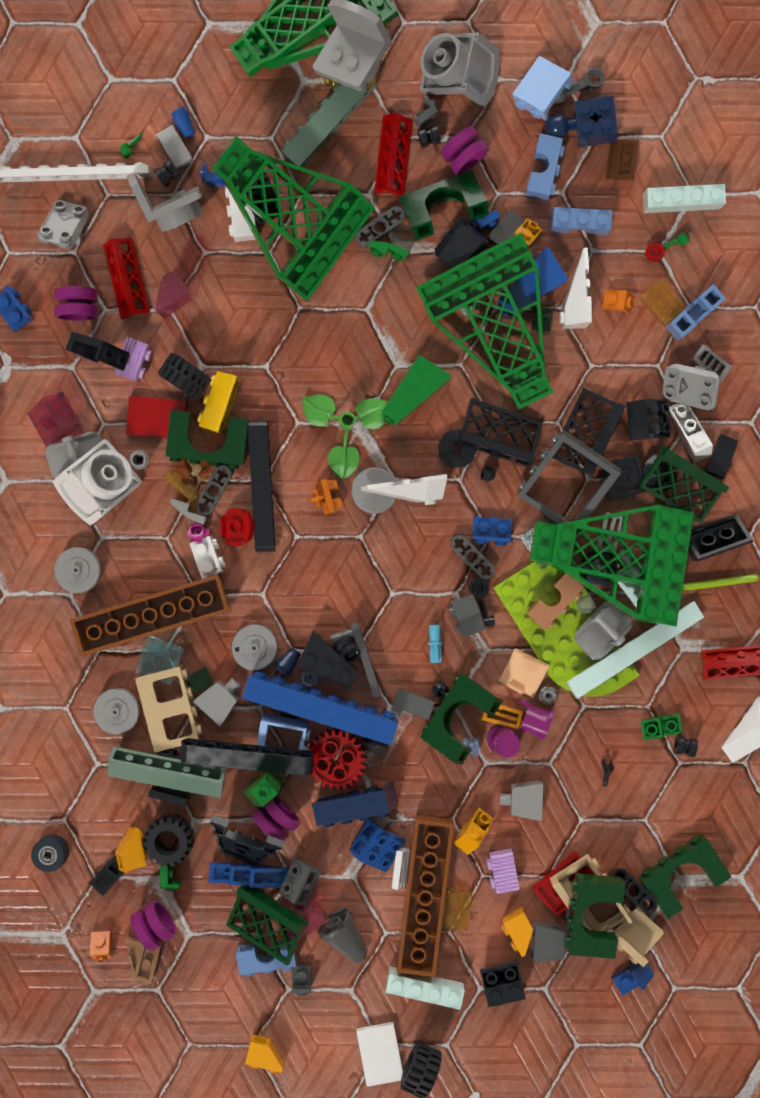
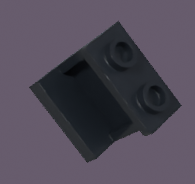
(97, 350)
(167, 794)

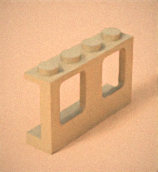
(156, 711)
(563, 888)

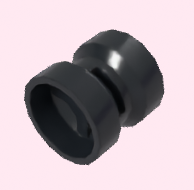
(433, 134)
(171, 172)
(475, 587)
(348, 649)
(685, 746)

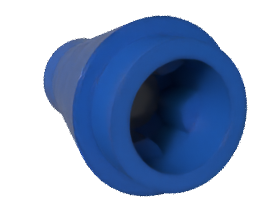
(183, 121)

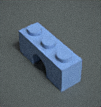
(548, 150)
(591, 220)
(695, 312)
(252, 962)

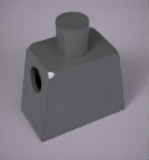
(547, 942)

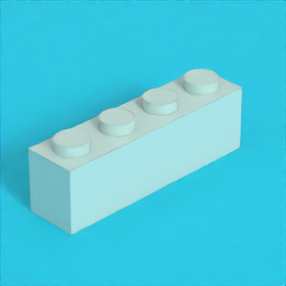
(684, 198)
(425, 988)

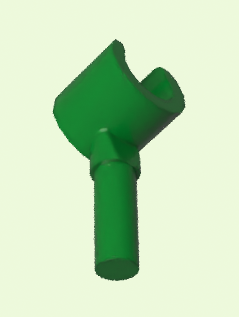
(126, 147)
(682, 239)

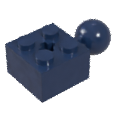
(586, 112)

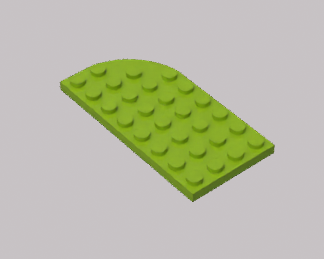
(556, 644)

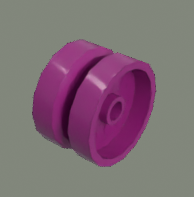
(464, 150)
(76, 303)
(276, 819)
(153, 925)

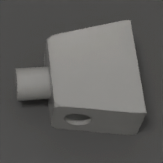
(218, 700)
(524, 800)

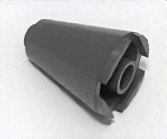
(344, 935)

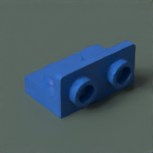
(13, 310)
(492, 529)

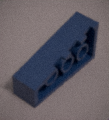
(355, 805)

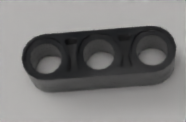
(640, 892)

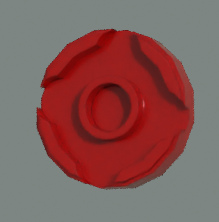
(237, 526)

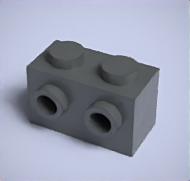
(299, 882)

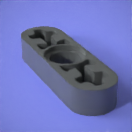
(395, 223)
(215, 475)
(486, 563)

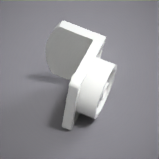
(96, 482)

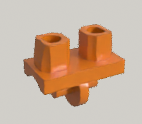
(323, 497)

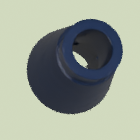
(287, 662)

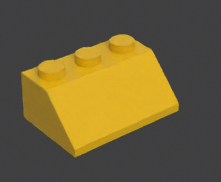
(219, 402)

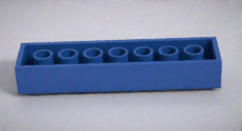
(321, 707)

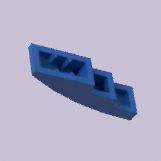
(247, 874)

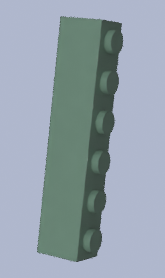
(323, 124)
(166, 772)

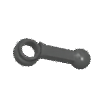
(583, 84)

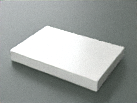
(380, 1053)

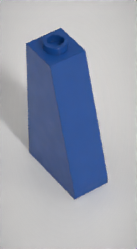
(524, 289)

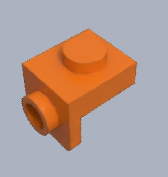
(618, 301)
(100, 946)

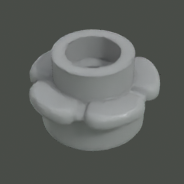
(547, 690)

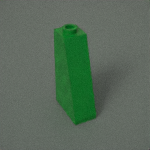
(415, 389)
(263, 788)

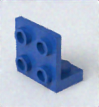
(376, 846)

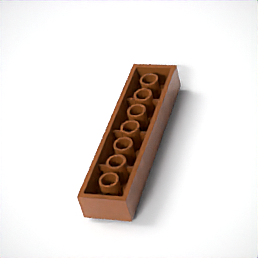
(150, 615)
(425, 895)

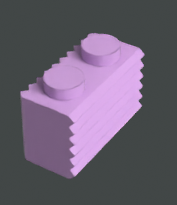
(139, 354)
(503, 870)

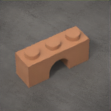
(545, 614)

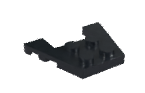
(242, 847)

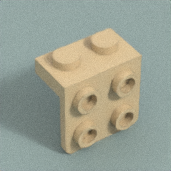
(637, 936)

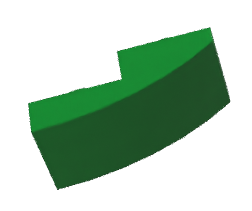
(381, 249)
(661, 726)

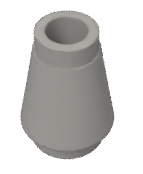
(135, 457)

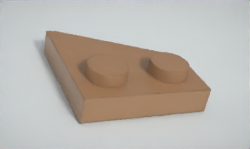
(141, 960)

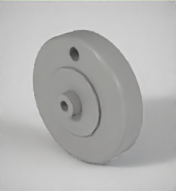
(367, 501)
(78, 570)
(254, 647)
(116, 711)

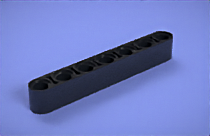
(261, 486)
(247, 756)

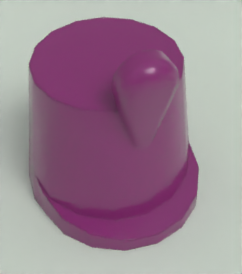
(536, 720)
(503, 741)

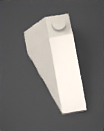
(578, 306)
(417, 490)
(745, 736)

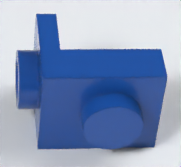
(211, 179)
(488, 221)

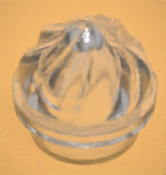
(585, 604)

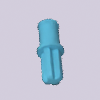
(435, 643)

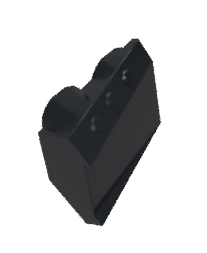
(460, 244)

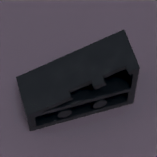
(327, 662)

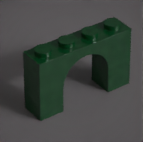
(460, 188)
(179, 446)
(439, 732)
(658, 877)
(586, 891)

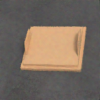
(523, 673)

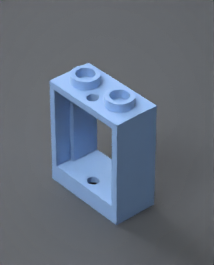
(285, 722)

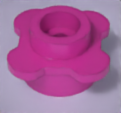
(197, 527)

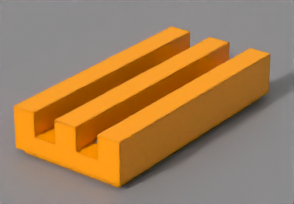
(515, 726)

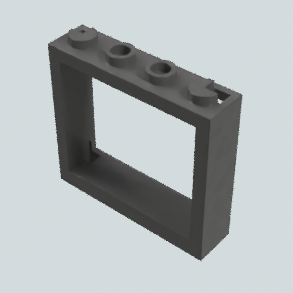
(547, 455)

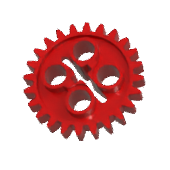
(351, 767)

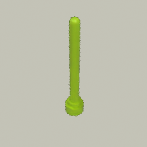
(720, 582)

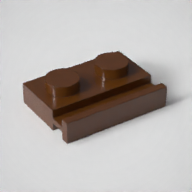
(622, 160)

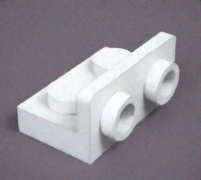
(207, 557)

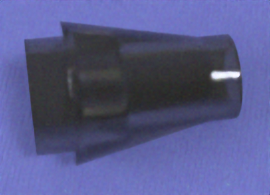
(375, 747)

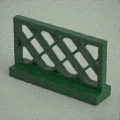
(688, 469)
(286, 919)

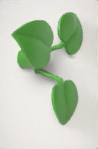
(318, 412)

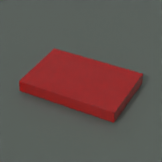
(151, 415)
(546, 891)

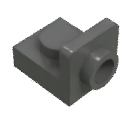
(424, 116)
(301, 979)

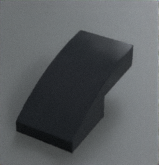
(721, 456)
(106, 876)

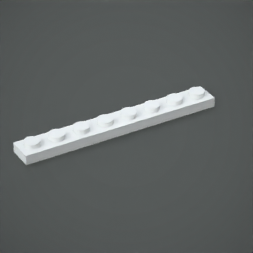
(81, 172)

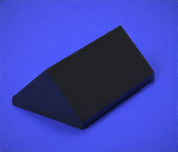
(718, 538)

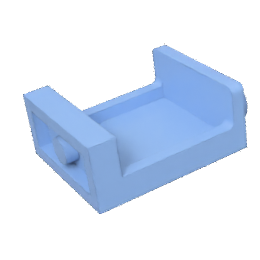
(541, 87)

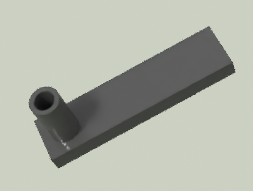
(356, 633)

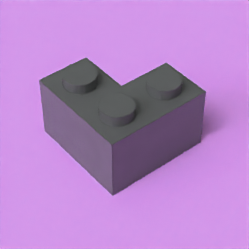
(467, 615)

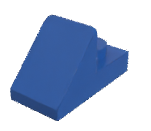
(633, 977)

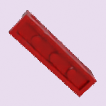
(389, 153)
(119, 276)
(730, 657)

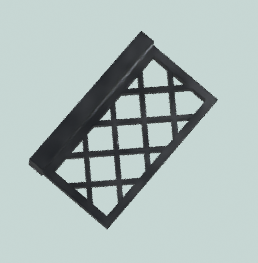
(604, 435)
(496, 448)

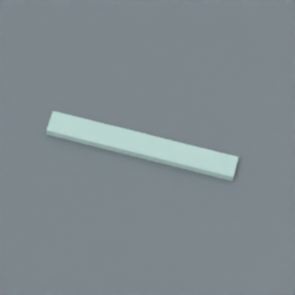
(632, 651)

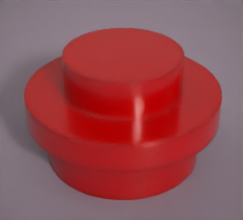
(655, 252)

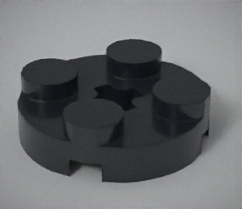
(448, 457)

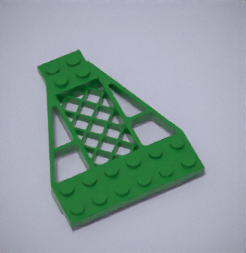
(257, 49)
(327, 238)
(477, 279)
(662, 564)

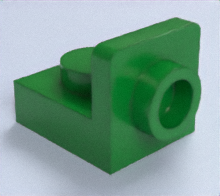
(165, 881)

